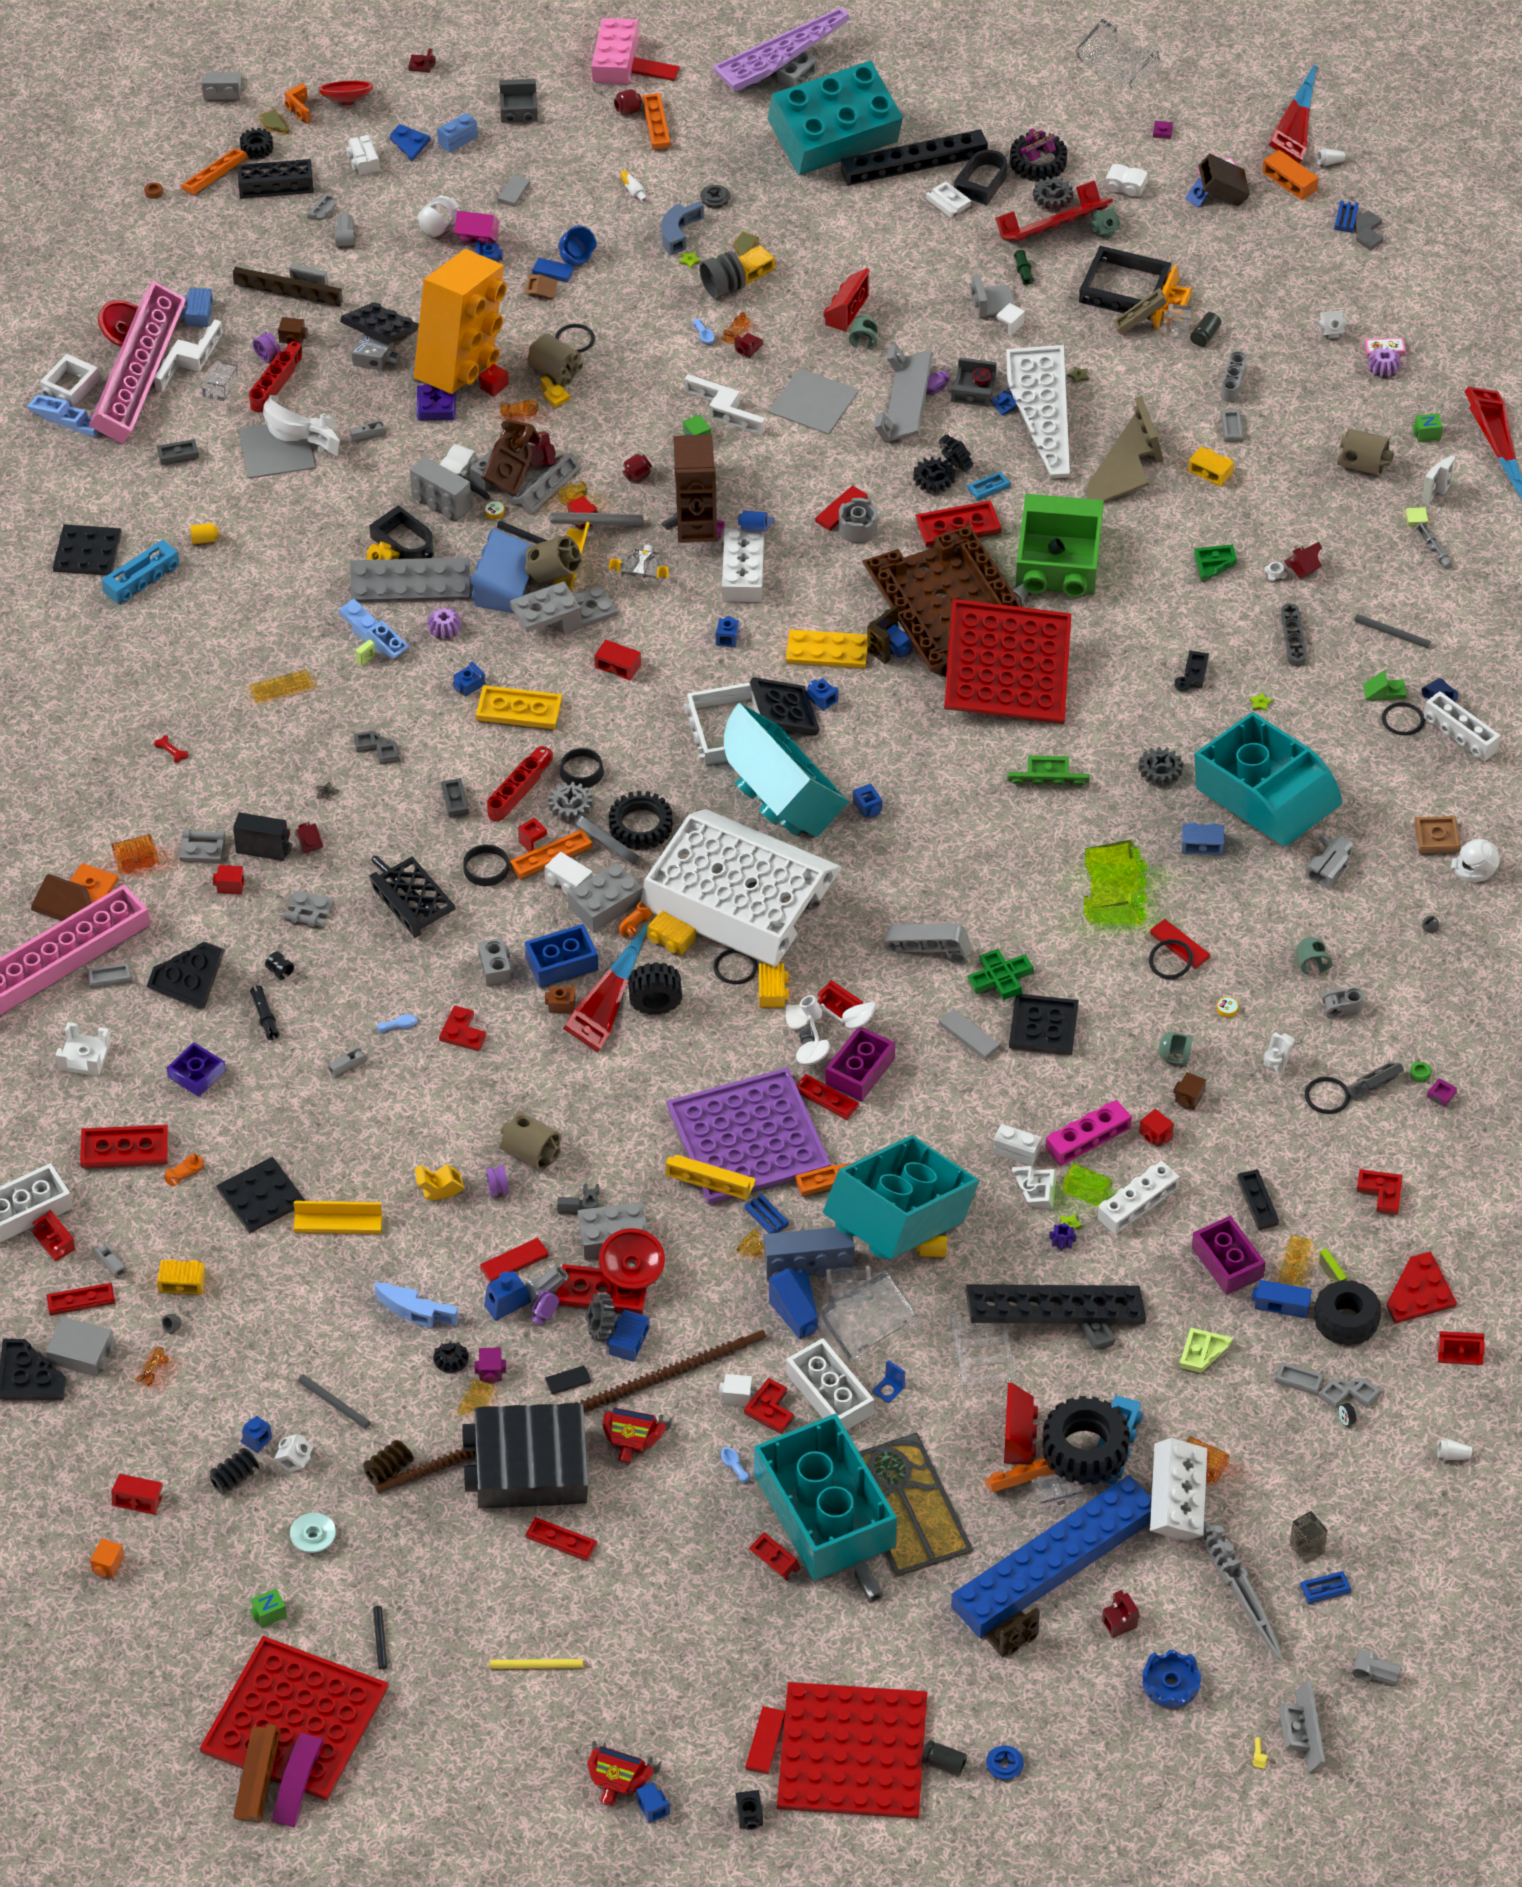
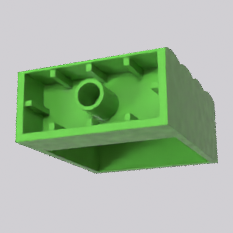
(1078, 526)

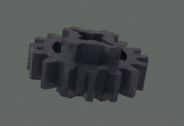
(956, 453)
(934, 474)

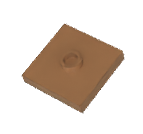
(1437, 834)

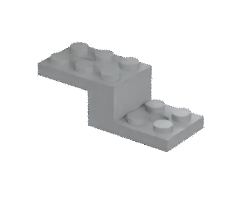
(563, 607)

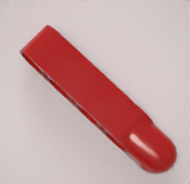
(275, 376)
(518, 783)

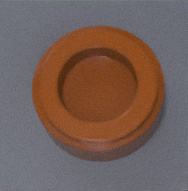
(153, 190)

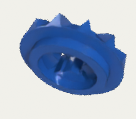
(997, 1756)

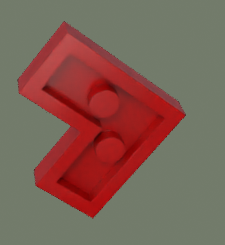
(457, 1030)
(1385, 1185)
(765, 1406)

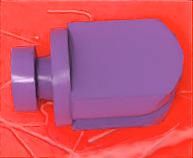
(937, 382)
(544, 1306)

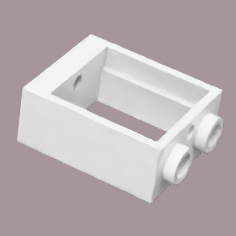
(87, 372)

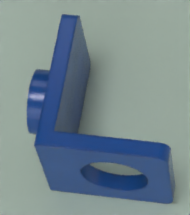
(1197, 194)
(894, 1377)

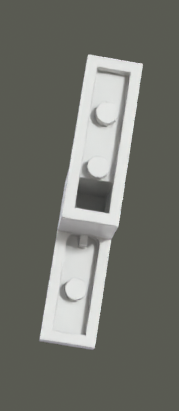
(188, 355)
(724, 404)

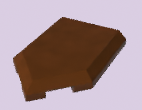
(60, 898)

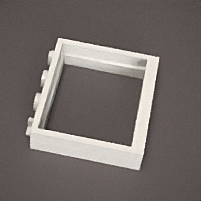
(712, 698)

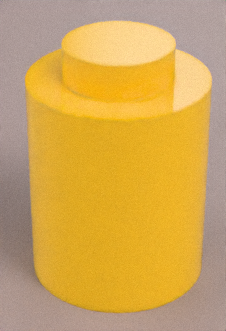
(204, 533)
(934, 1247)

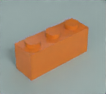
(1290, 174)

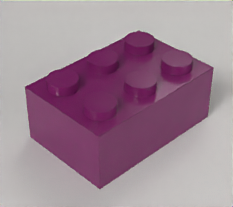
(860, 1063)
(1228, 1255)

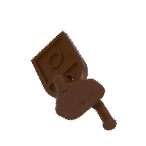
(506, 463)

